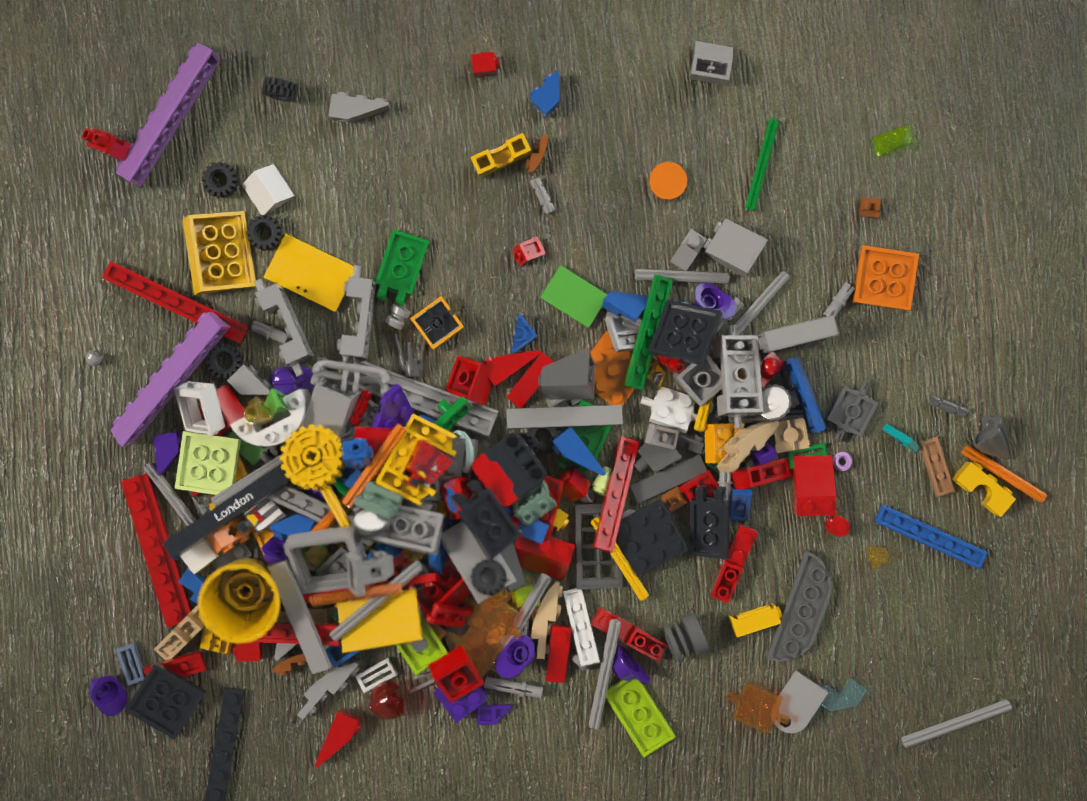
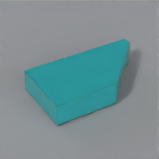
(901, 438)

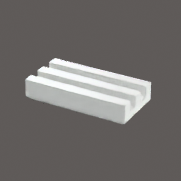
(390, 667)

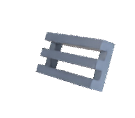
(138, 662)

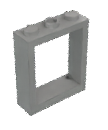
(797, 334)
(297, 563)

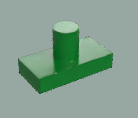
(452, 413)

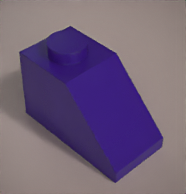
(167, 450)

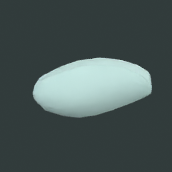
(468, 458)

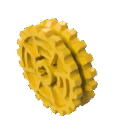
(300, 450)

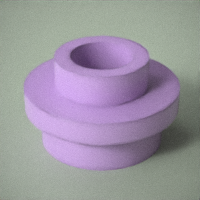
(848, 461)

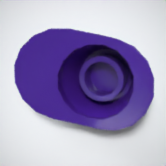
(712, 297)
(286, 382)
(274, 551)
(515, 657)
(627, 668)
(108, 695)

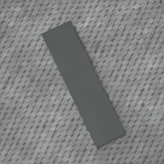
(668, 478)

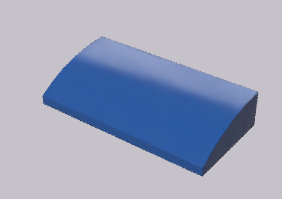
(805, 395)

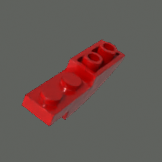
(732, 567)
(631, 635)

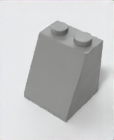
(734, 246)
(331, 406)

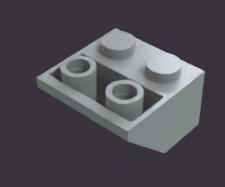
(711, 63)

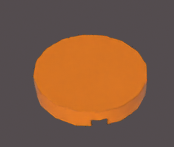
(668, 181)

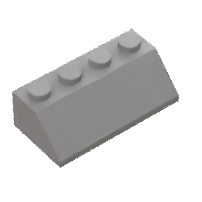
(466, 553)

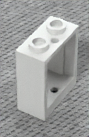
(186, 398)

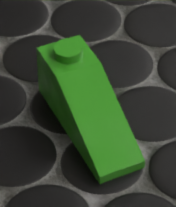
(277, 406)

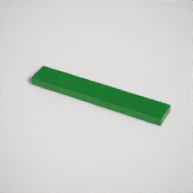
(653, 310)

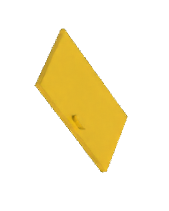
(311, 270)
(389, 624)

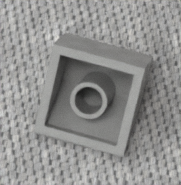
(700, 381)

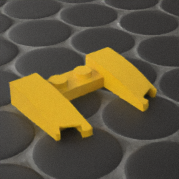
(392, 473)

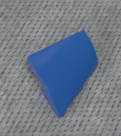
(625, 304)

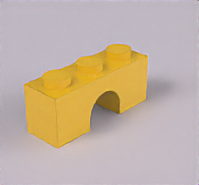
(493, 160)
(997, 498)

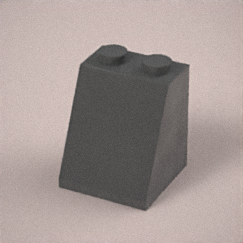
(569, 377)

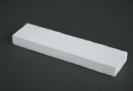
(581, 627)

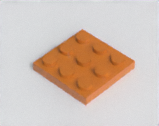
(885, 278)
(611, 371)

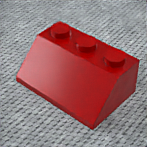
(548, 558)
(449, 591)

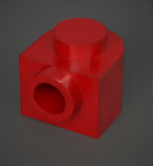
(837, 526)

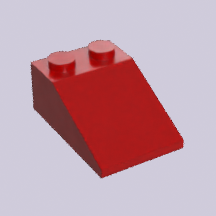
(813, 486)

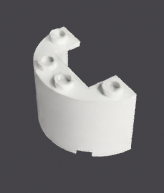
(277, 433)

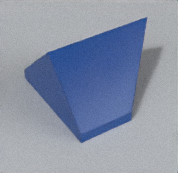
(523, 334)

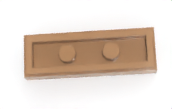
(936, 466)

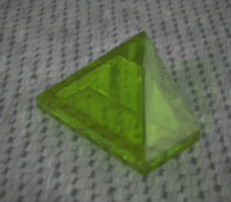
(893, 140)

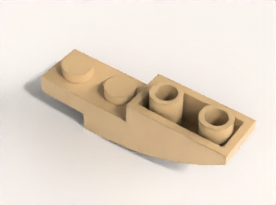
(749, 439)
(546, 612)

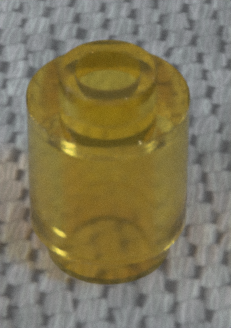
(257, 414)

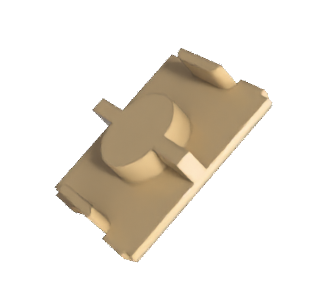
(791, 436)

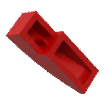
(529, 382)

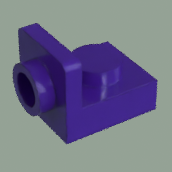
(763, 455)

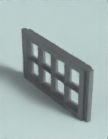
(599, 582)

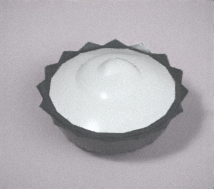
(775, 402)
(369, 522)

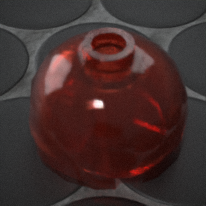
(385, 701)

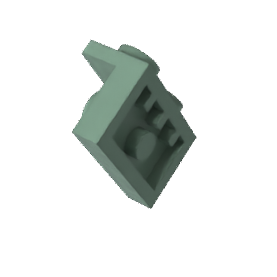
(379, 500)
(533, 504)

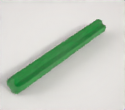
(762, 164)

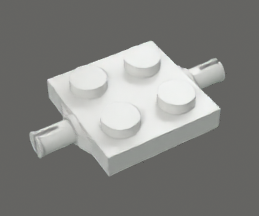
(671, 409)

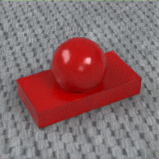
(770, 367)

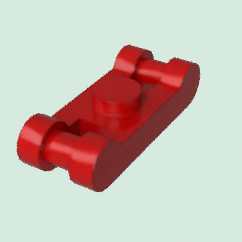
(449, 615)

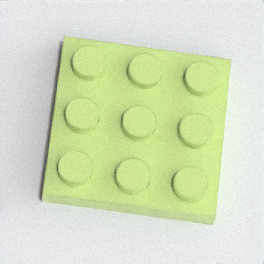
(207, 463)

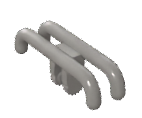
(350, 373)

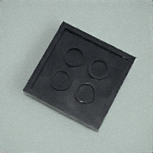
(685, 332)
(650, 537)
(165, 700)

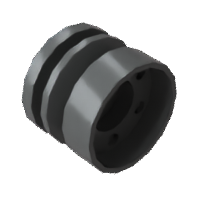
(686, 638)

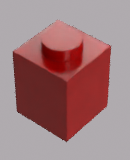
(484, 64)
(575, 484)
(248, 651)

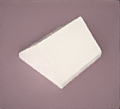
(267, 189)
(199, 556)

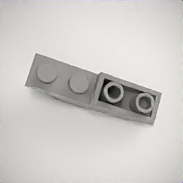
(331, 681)

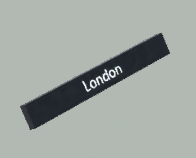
(226, 512)

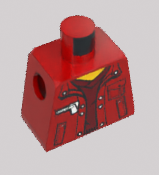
(426, 464)

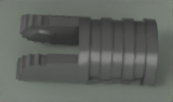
(269, 450)

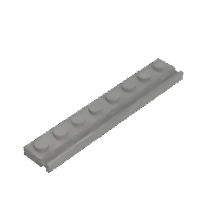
(425, 399)

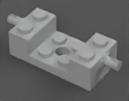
(362, 290)
(275, 299)
(739, 396)

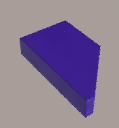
(491, 713)

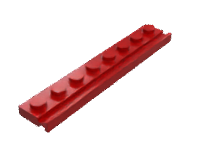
(151, 534)

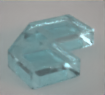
(849, 696)

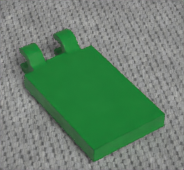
(401, 266)
(591, 436)

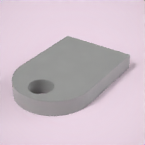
(799, 702)

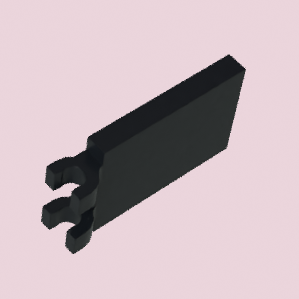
(486, 519)
(709, 524)

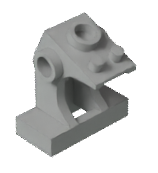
(359, 571)

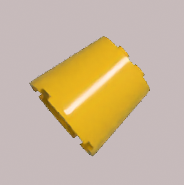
(232, 610)

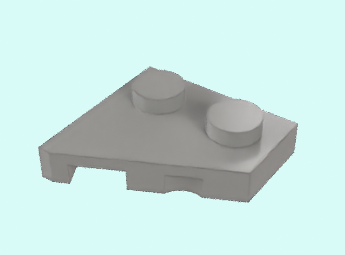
(622, 334)

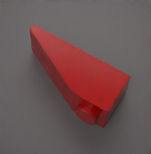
(505, 366)
(761, 474)
(558, 653)
(341, 732)

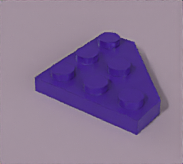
(394, 409)

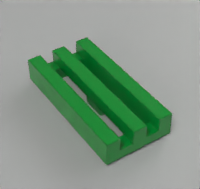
(823, 452)

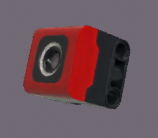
(509, 469)

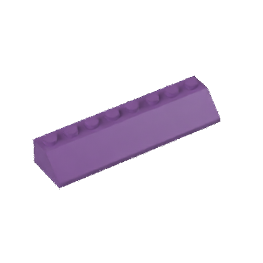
(168, 115)
(173, 373)

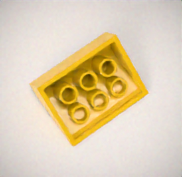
(218, 252)

